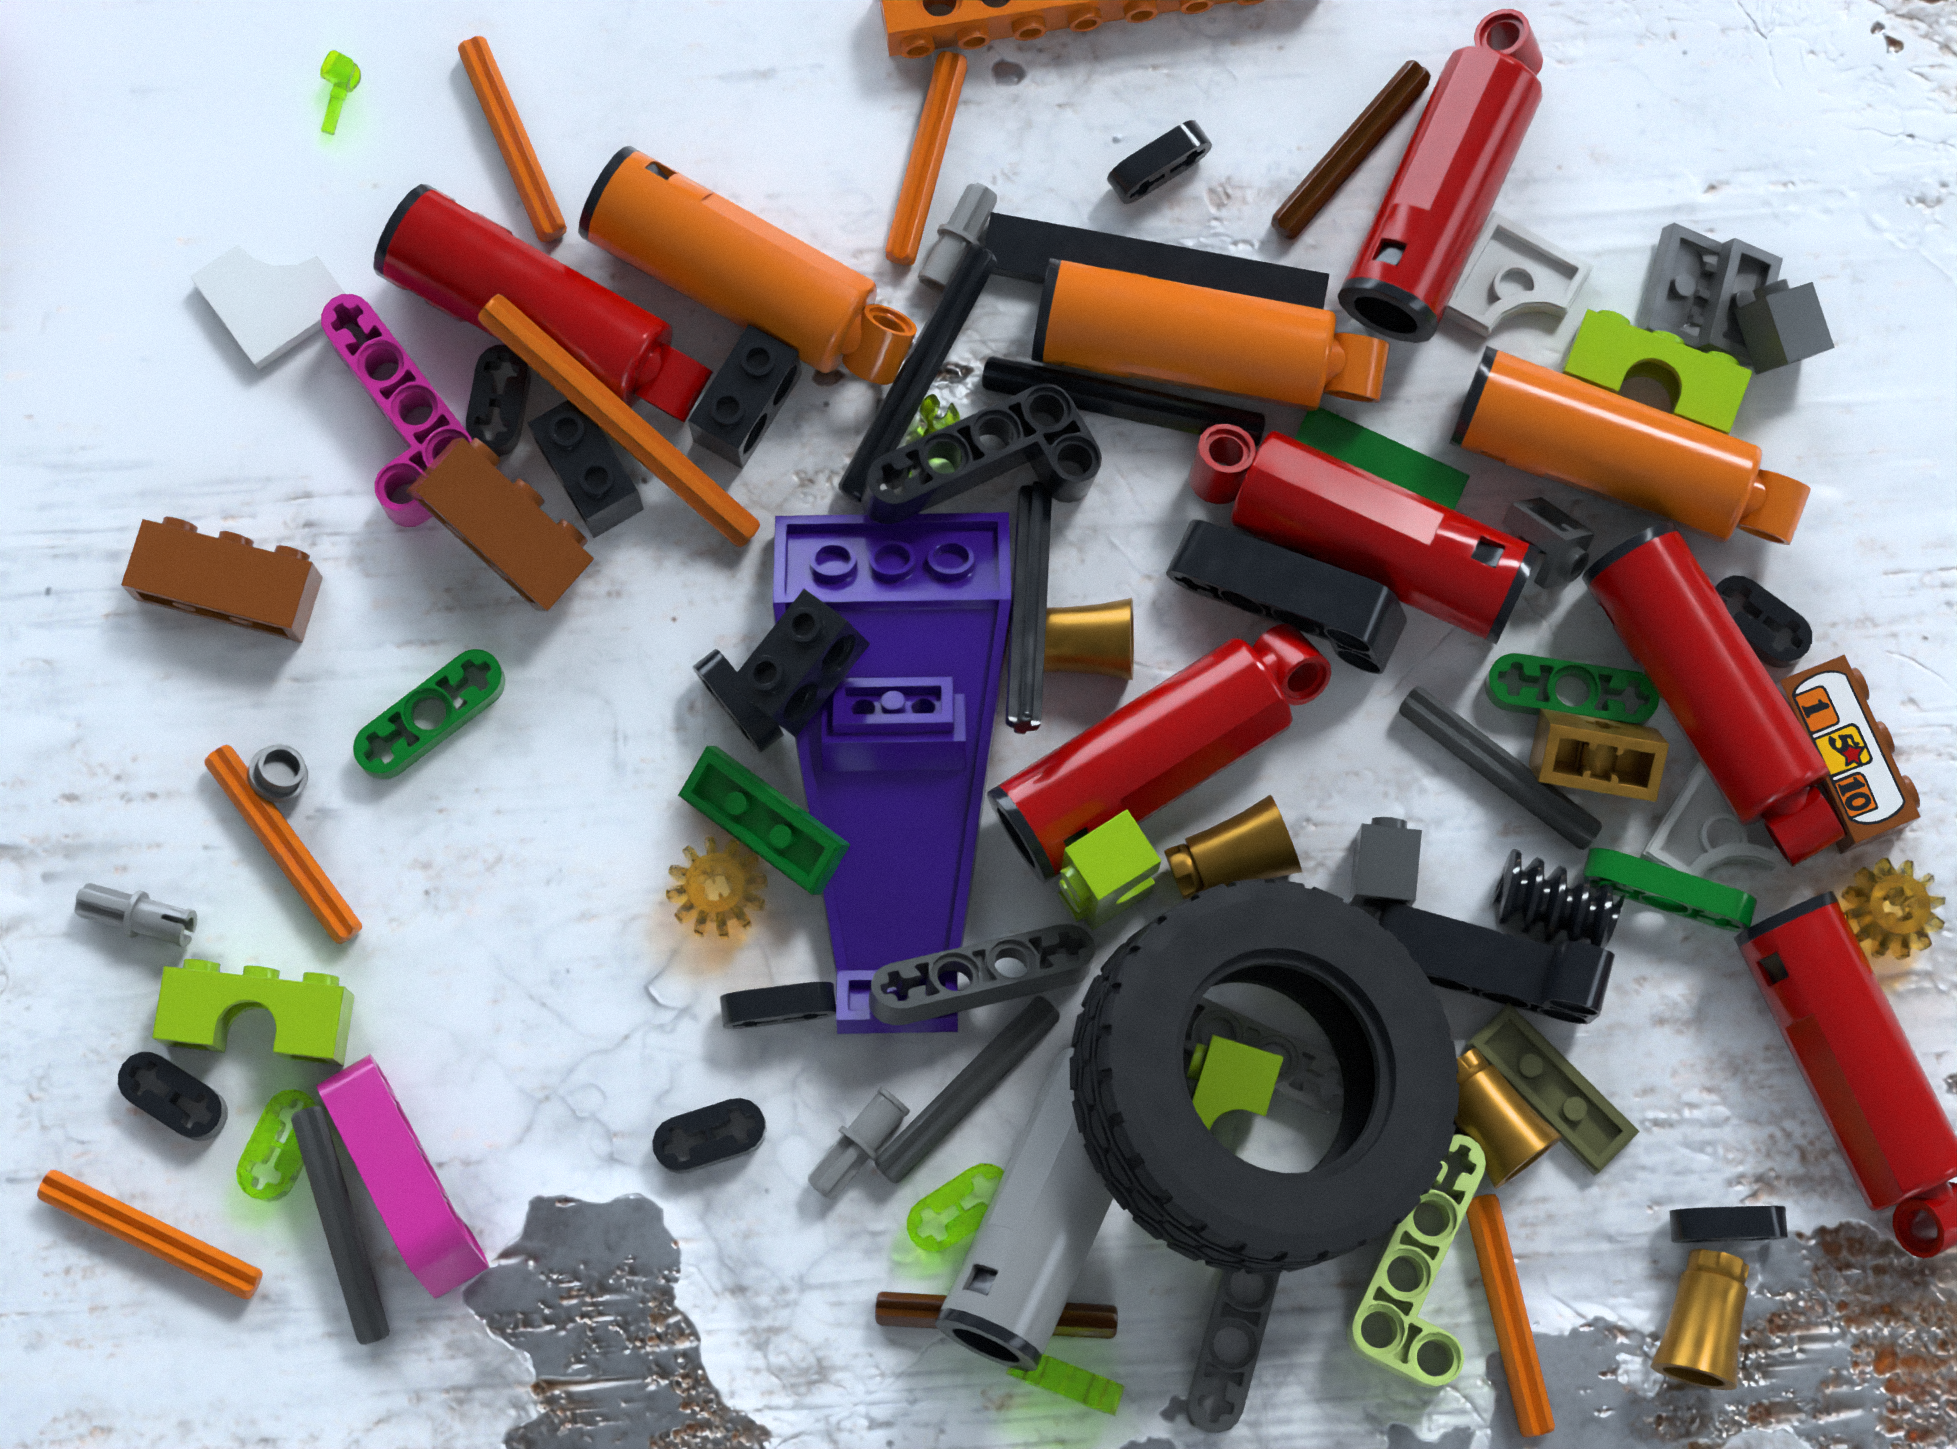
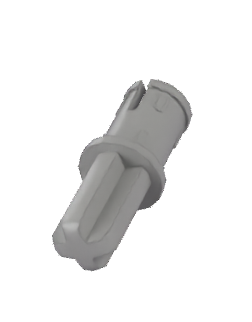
(960, 231)
(136, 914)
(857, 1144)

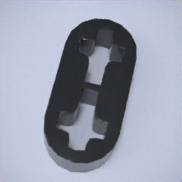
(1159, 162)
(511, 402)
(1771, 613)
(715, 675)
(778, 1005)
(165, 1108)
(705, 1121)
(1728, 1224)

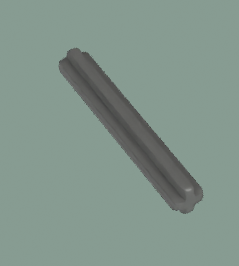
(1500, 768)
(967, 1089)
(340, 1225)

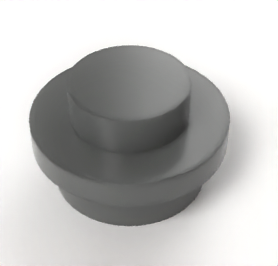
(278, 773)

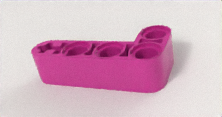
(394, 399)
(401, 1178)

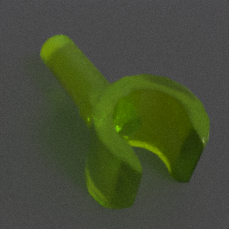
(345, 77)
(928, 410)

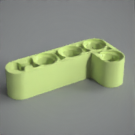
(1427, 1256)

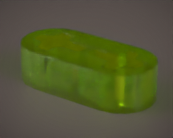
(265, 1141)
(945, 1198)
(1073, 1384)

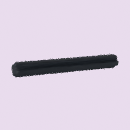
(920, 366)
(1121, 399)
(1029, 608)

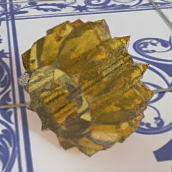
(708, 867)
(1900, 890)

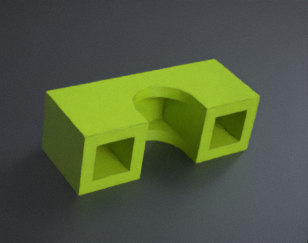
(1699, 384)
(1107, 871)
(202, 1003)
(1232, 1078)

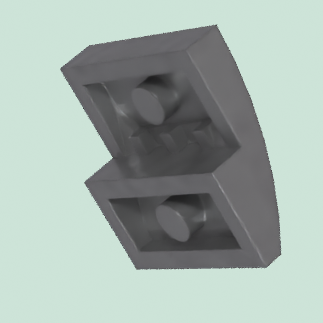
(1700, 285)

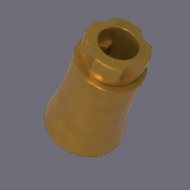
(1091, 639)
(1238, 849)
(1499, 1120)
(1705, 1322)

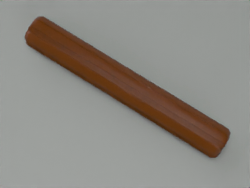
(1350, 149)
(923, 1309)

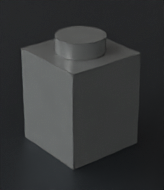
(1783, 325)
(1385, 863)

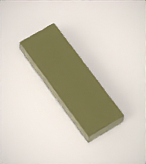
(1554, 1089)

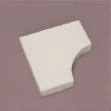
(1513, 275)
(266, 304)
(1705, 834)

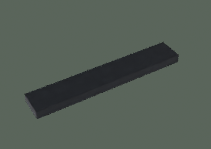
(1026, 246)

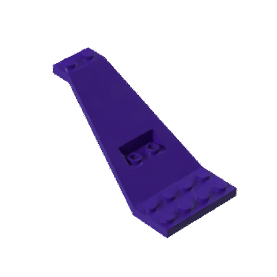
(905, 735)

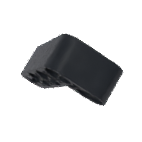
(977, 464)
(1289, 588)
(1503, 968)

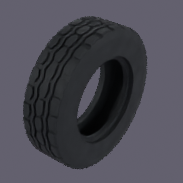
(1378, 1020)

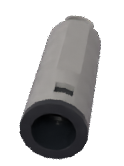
(1030, 1237)

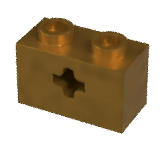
(1598, 755)

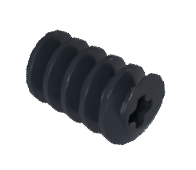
(1554, 902)

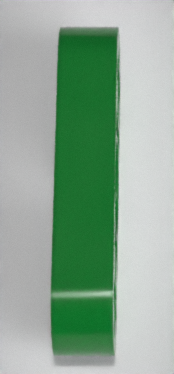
(1591, 675)
(384, 727)
(1670, 890)

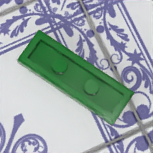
(1382, 457)
(764, 820)

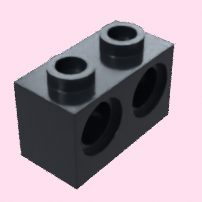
(745, 396)
(586, 467)
(799, 663)

